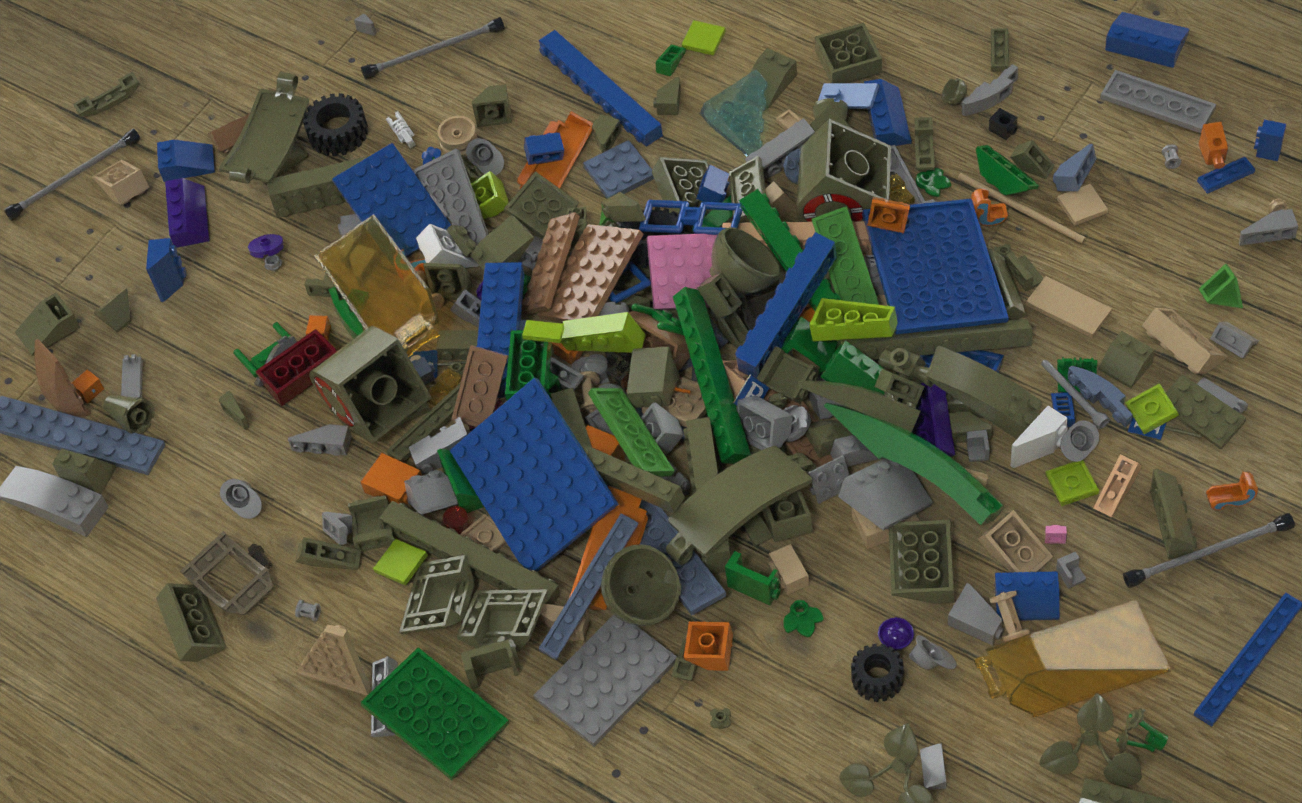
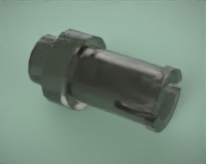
(257, 552)

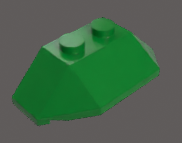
(1002, 172)

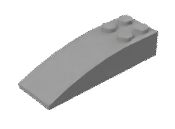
(54, 499)

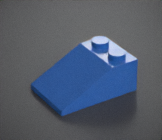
(184, 159)

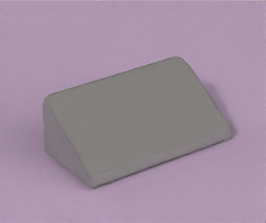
(933, 767)

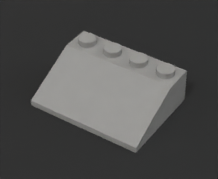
(885, 493)

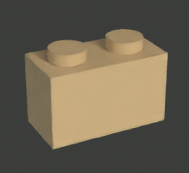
(790, 569)

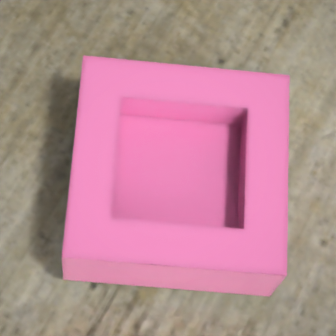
(1055, 534)

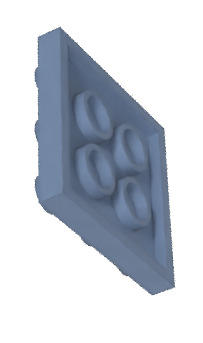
(618, 169)

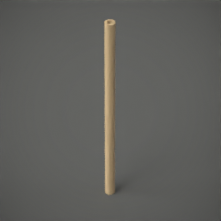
(1027, 211)

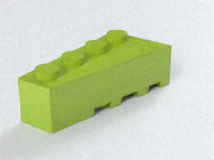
(852, 320)
(603, 333)

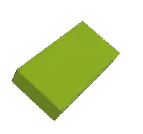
(543, 331)

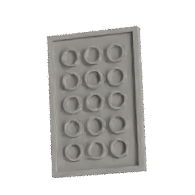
(605, 679)

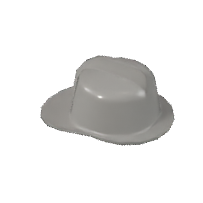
(485, 156)
(594, 363)
(1079, 440)
(241, 498)
(931, 655)

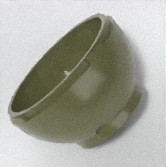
(743, 262)
(652, 597)

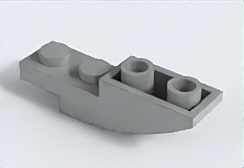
(989, 95)

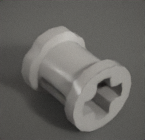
(1171, 156)
(307, 610)

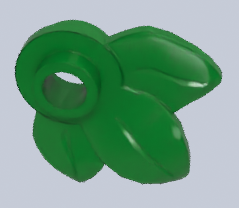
(932, 181)
(804, 620)

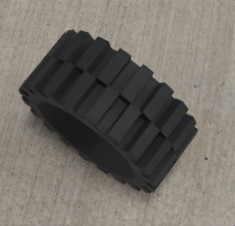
(338, 139)
(657, 217)

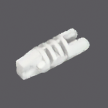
(401, 129)

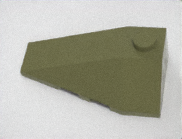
(823, 433)

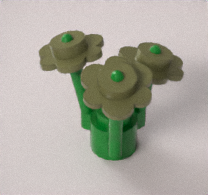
(1155, 738)

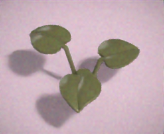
(1093, 717)
(899, 744)

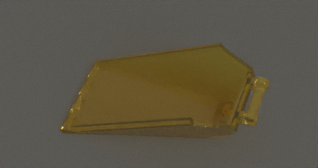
(381, 284)
(1074, 660)

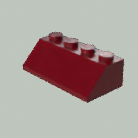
(290, 370)

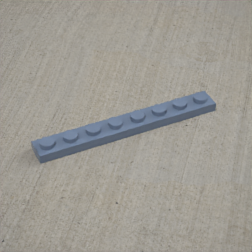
(587, 588)

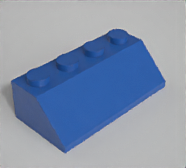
(888, 115)

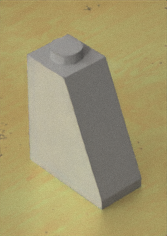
(975, 616)

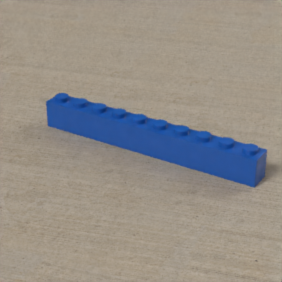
(600, 88)

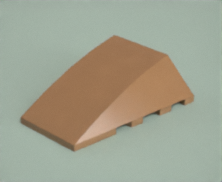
(55, 383)

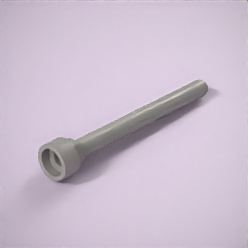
(1099, 419)

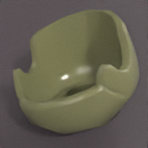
(954, 91)

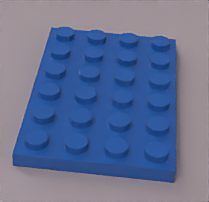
(394, 194)

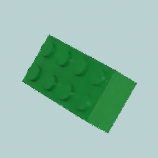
(526, 361)

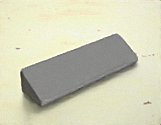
(380, 671)

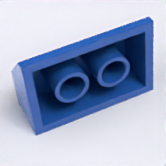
(164, 267)
(1036, 594)

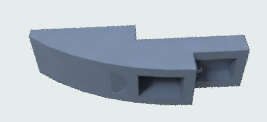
(1097, 388)

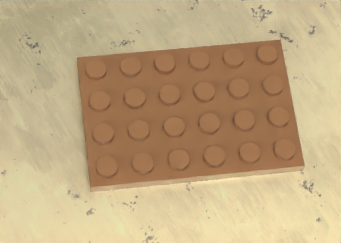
(592, 272)

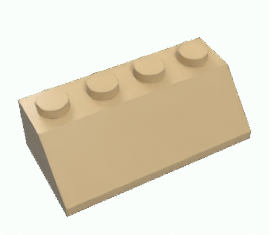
(1183, 340)

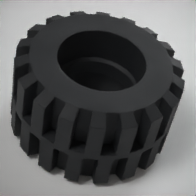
(877, 687)

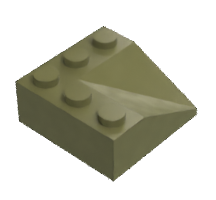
(848, 54)

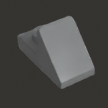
(337, 526)

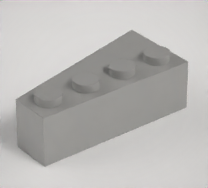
(775, 151)

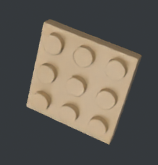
(685, 405)

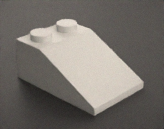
(441, 248)
(1039, 438)

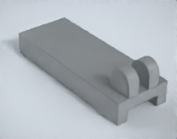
(132, 376)
(1223, 395)

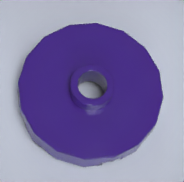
(266, 244)

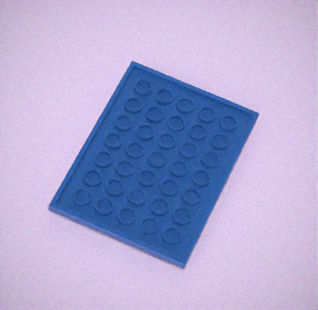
(937, 269)
(533, 477)

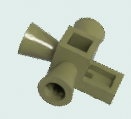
(906, 365)

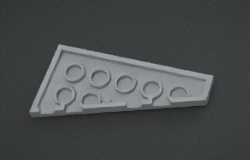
(453, 193)

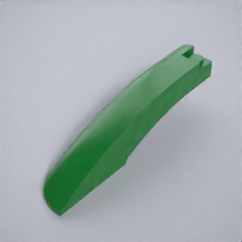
(922, 457)

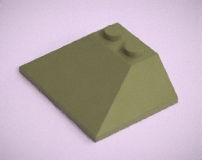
(438, 595)
(502, 616)

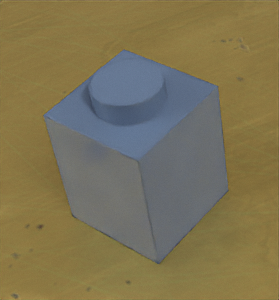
(424, 370)

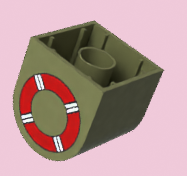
(841, 170)
(370, 384)

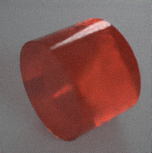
(456, 518)

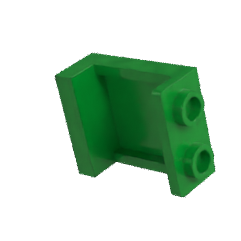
(801, 340)
(750, 582)

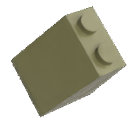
(651, 377)
(83, 470)

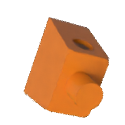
(1213, 144)

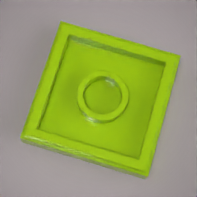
(703, 37)
(1152, 408)
(1072, 482)
(400, 562)

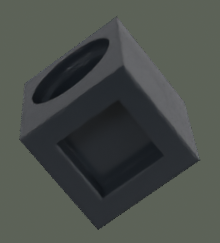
(1003, 124)

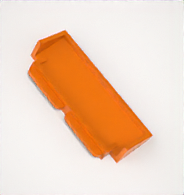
(573, 136)
(627, 506)

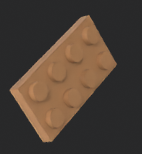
(479, 385)

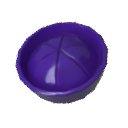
(896, 633)

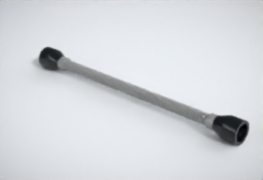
(371, 70)
(129, 138)
(1136, 577)

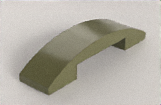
(108, 99)
(924, 143)

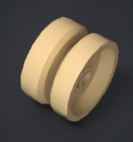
(456, 133)

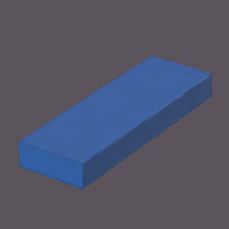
(1226, 175)

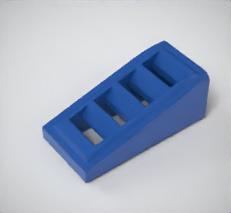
(1071, 418)

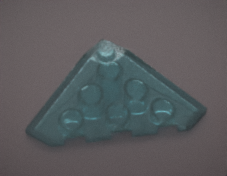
(738, 112)

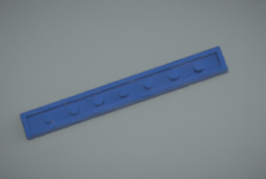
(1248, 659)

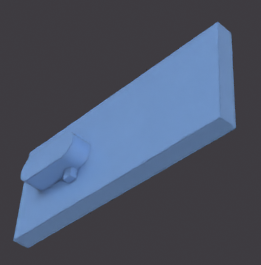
(854, 94)

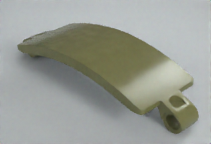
(267, 133)
(735, 498)

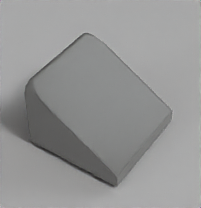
(365, 25)

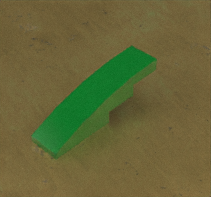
(347, 317)

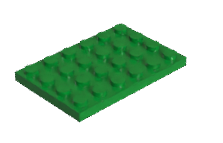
(434, 713)

